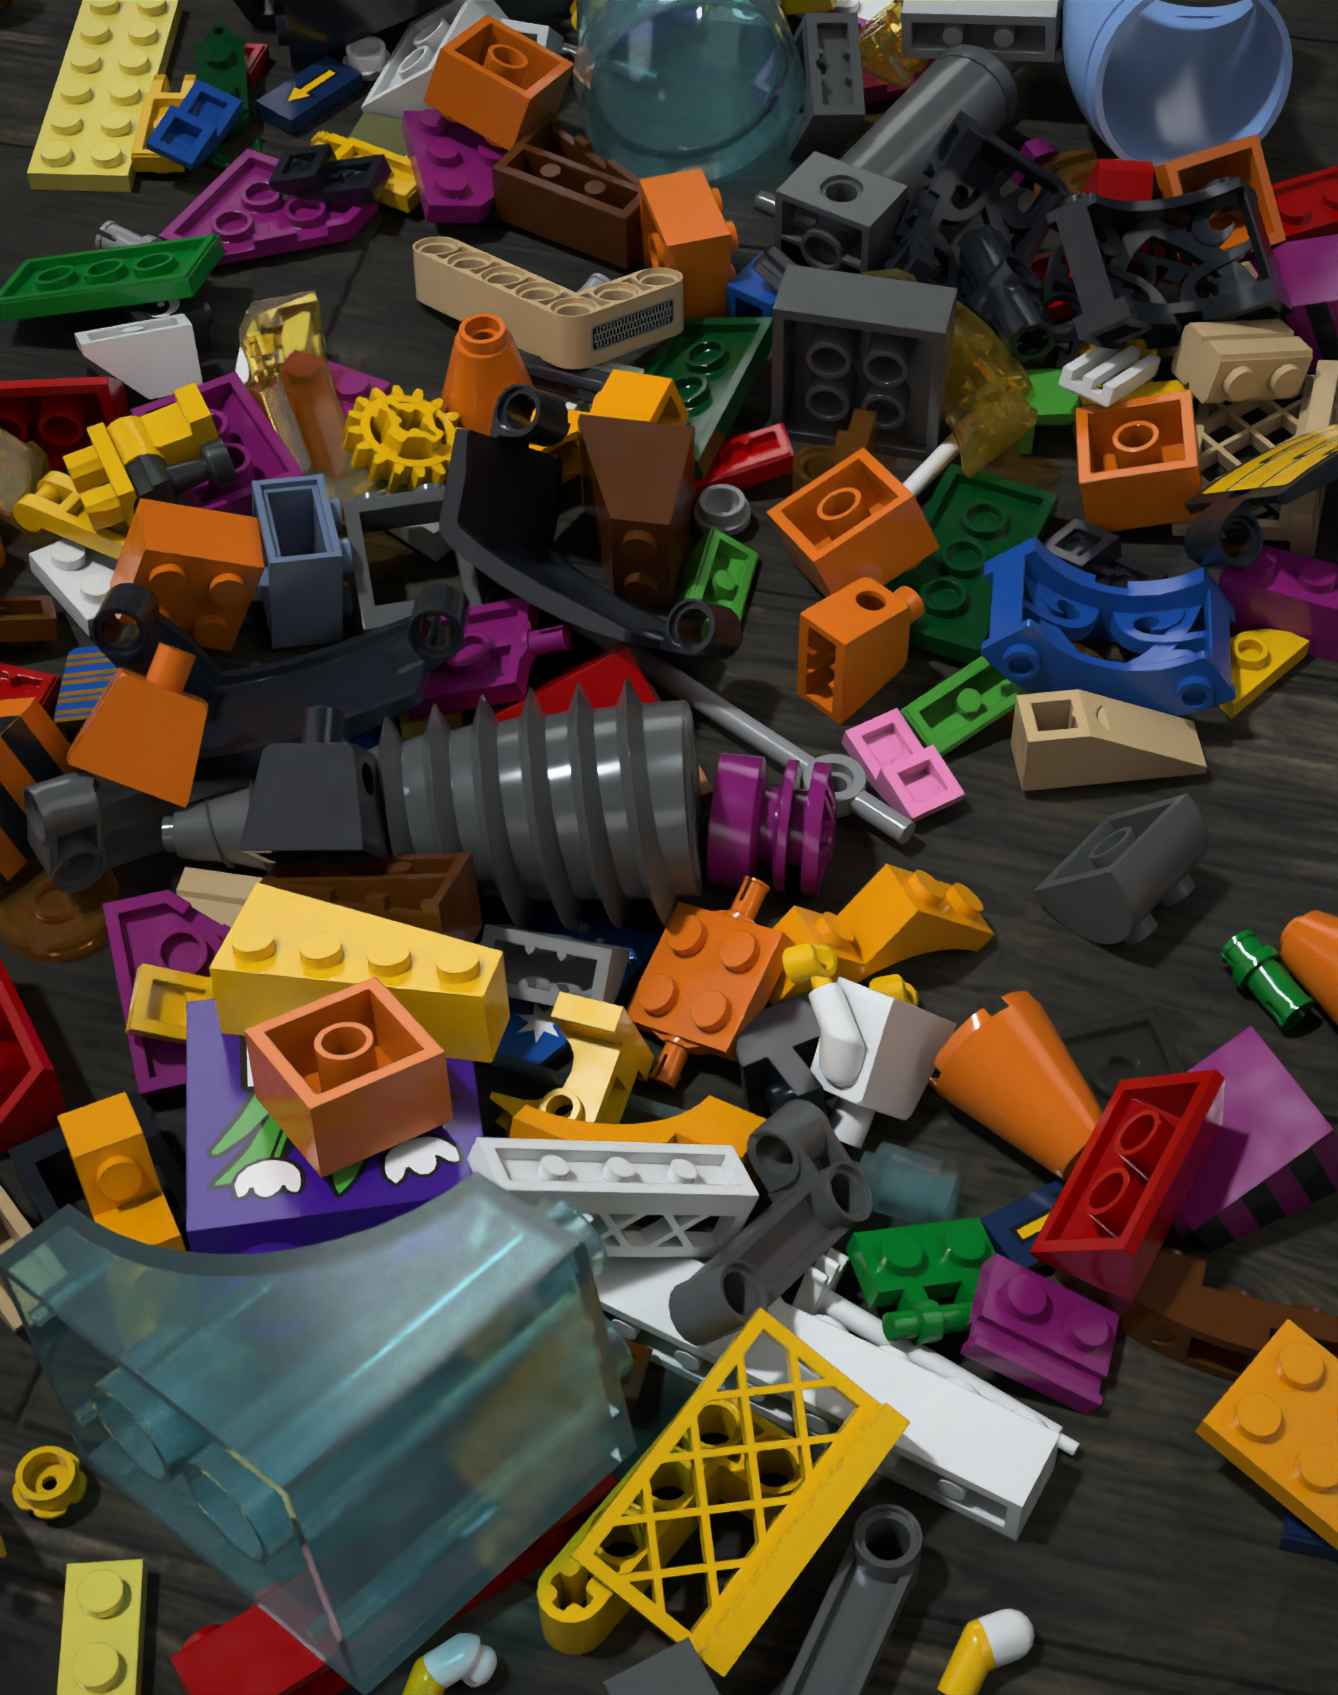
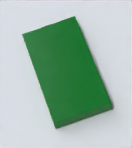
(110, 277)

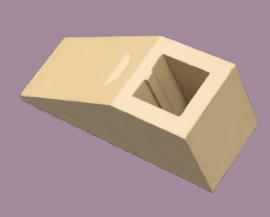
(1098, 740)

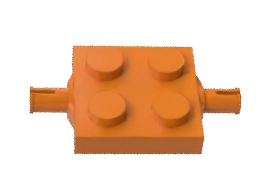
(707, 980)

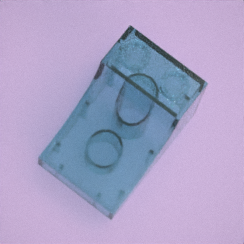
(346, 1415)

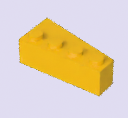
(303, 949)

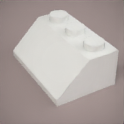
(411, 65)

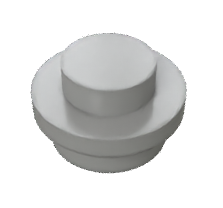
(722, 508)

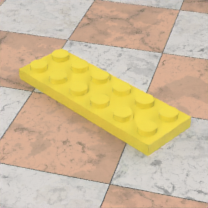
(102, 93)

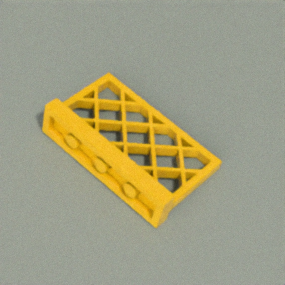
(795, 1530)

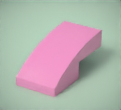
(900, 769)

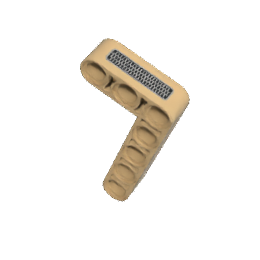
(545, 317)

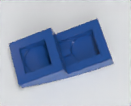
(195, 127)

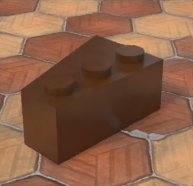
(569, 194)
(410, 889)

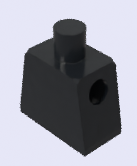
(316, 799)

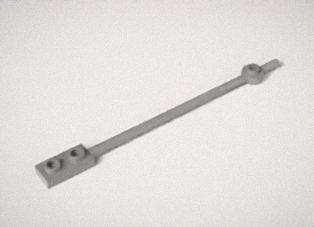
(847, 773)

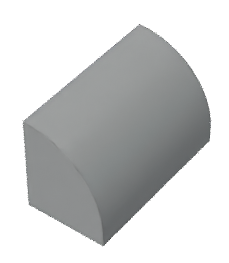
(546, 963)

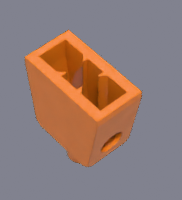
(854, 645)
(146, 729)

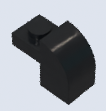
(778, 1055)

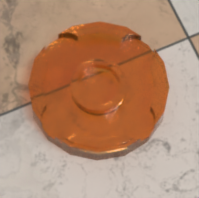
(50, 923)

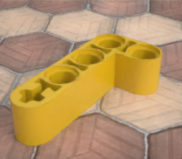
(567, 1583)

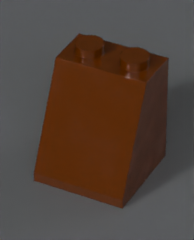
(638, 502)

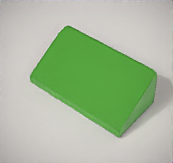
(718, 572)
(961, 706)

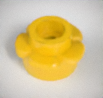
(40, 1467)

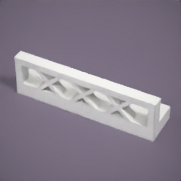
(626, 1184)

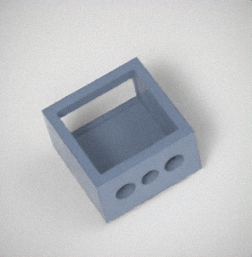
(302, 561)

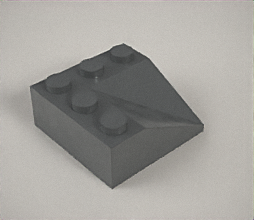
(861, 346)

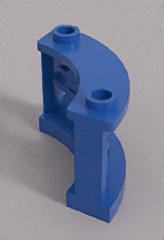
(1171, 621)

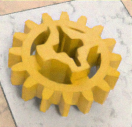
(400, 438)

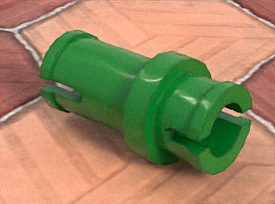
(1260, 971)

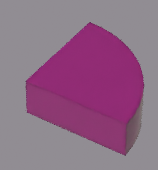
(1037, 151)

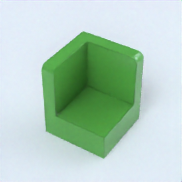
(1053, 403)

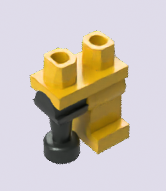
(149, 459)

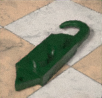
(224, 65)

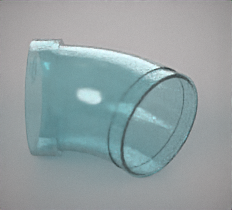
(686, 83)

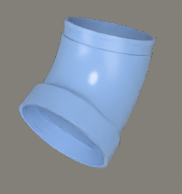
(1174, 75)

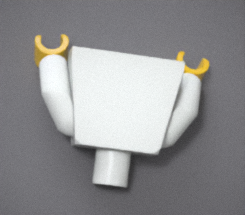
(871, 1042)

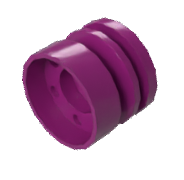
(770, 824)

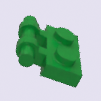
(915, 1268)

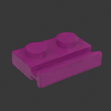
(1040, 1334)

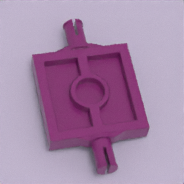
(493, 658)

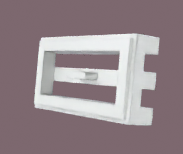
(1100, 367)

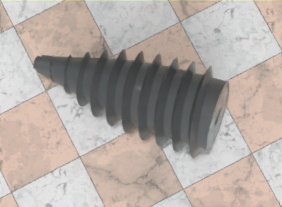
(543, 801)

